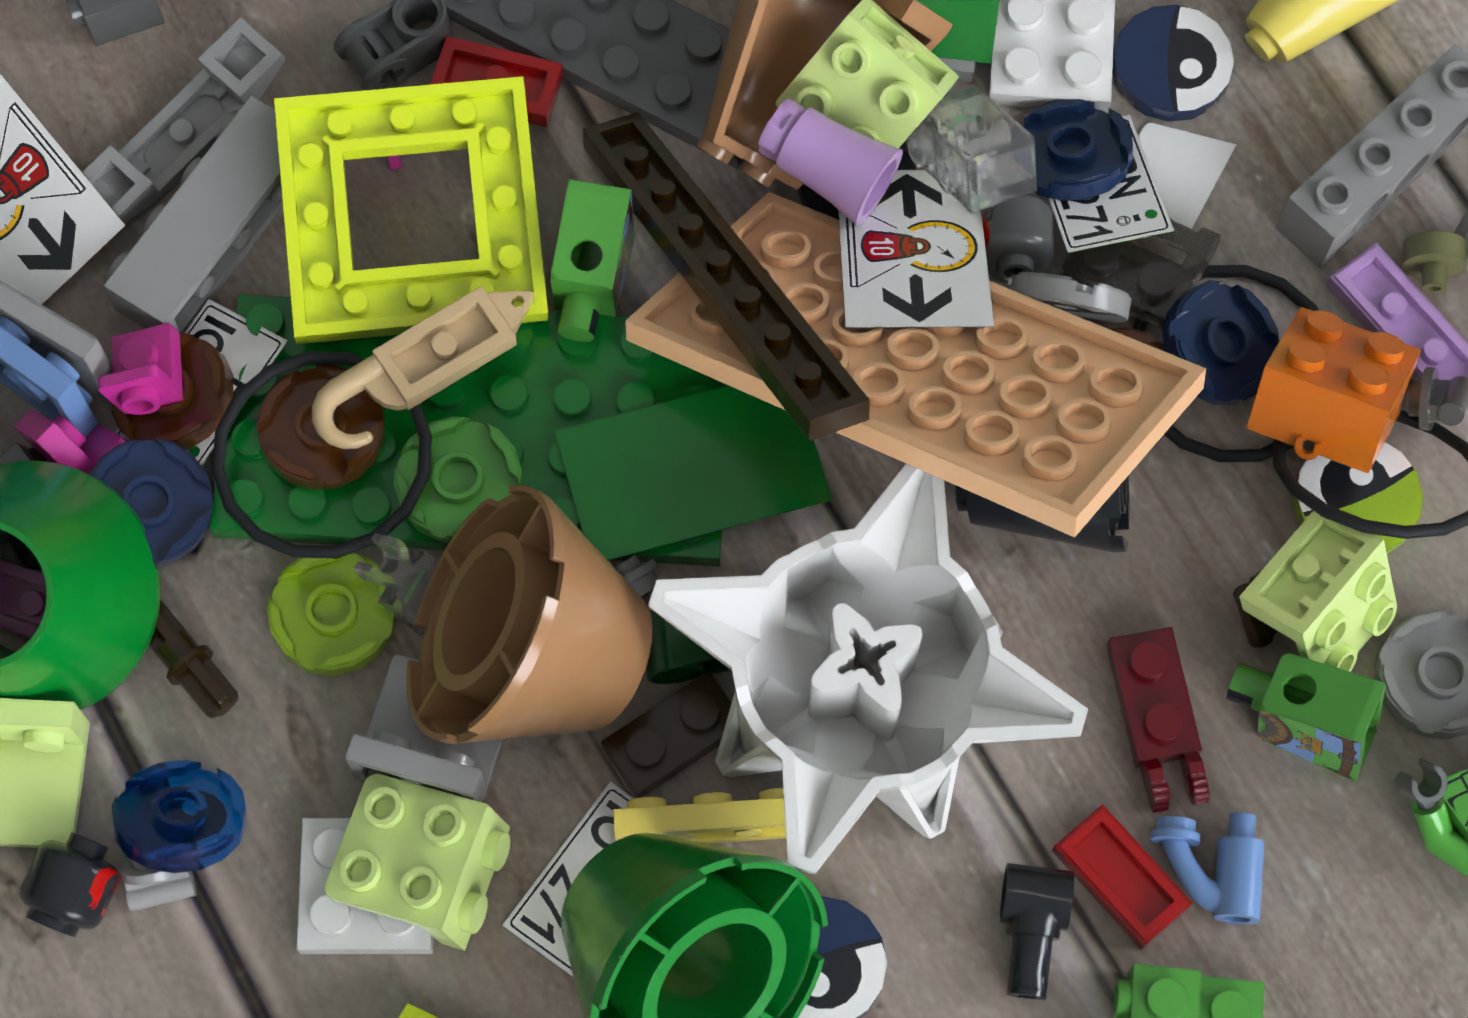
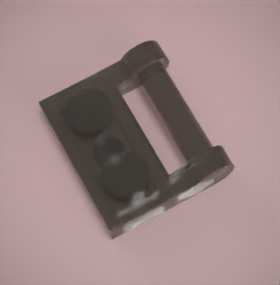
(1144, 275)

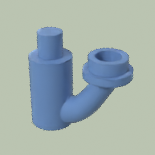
(1239, 866)

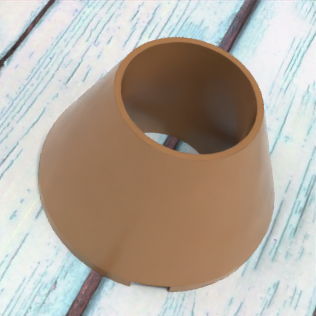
(525, 629)

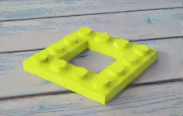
(325, 129)

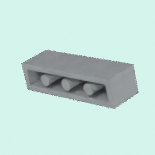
(205, 226)

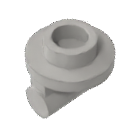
(152, 887)

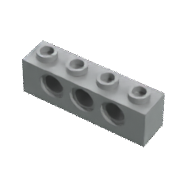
(1379, 161)

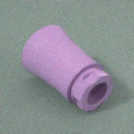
(830, 158)

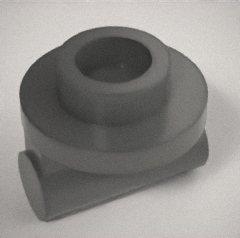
(1437, 399)

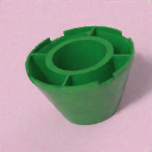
(97, 582)
(691, 932)

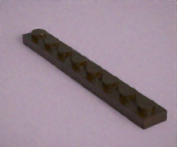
(728, 278)

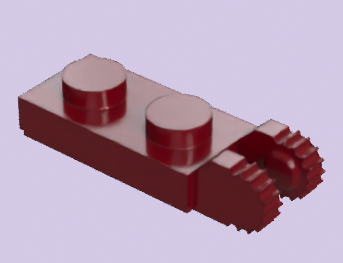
(1158, 713)

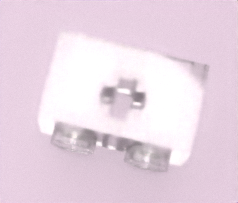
(975, 150)

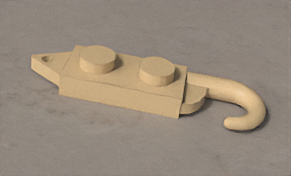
(425, 359)

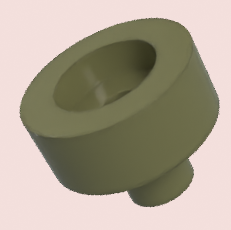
(1434, 258)

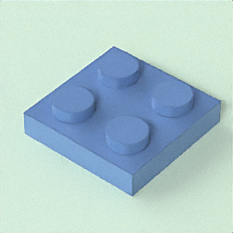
(43, 382)

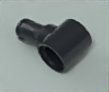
(1035, 907)

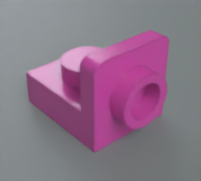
(144, 370)
(63, 444)

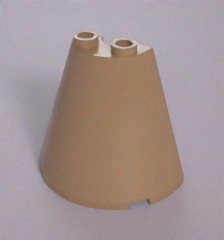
(764, 55)

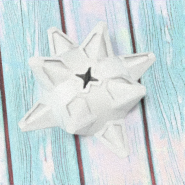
(864, 670)

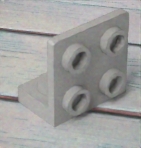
(403, 752)

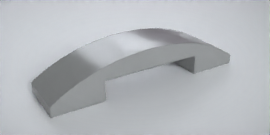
(186, 128)

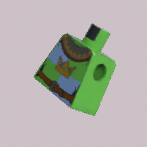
(591, 256)
(1313, 711)

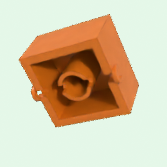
(1333, 389)

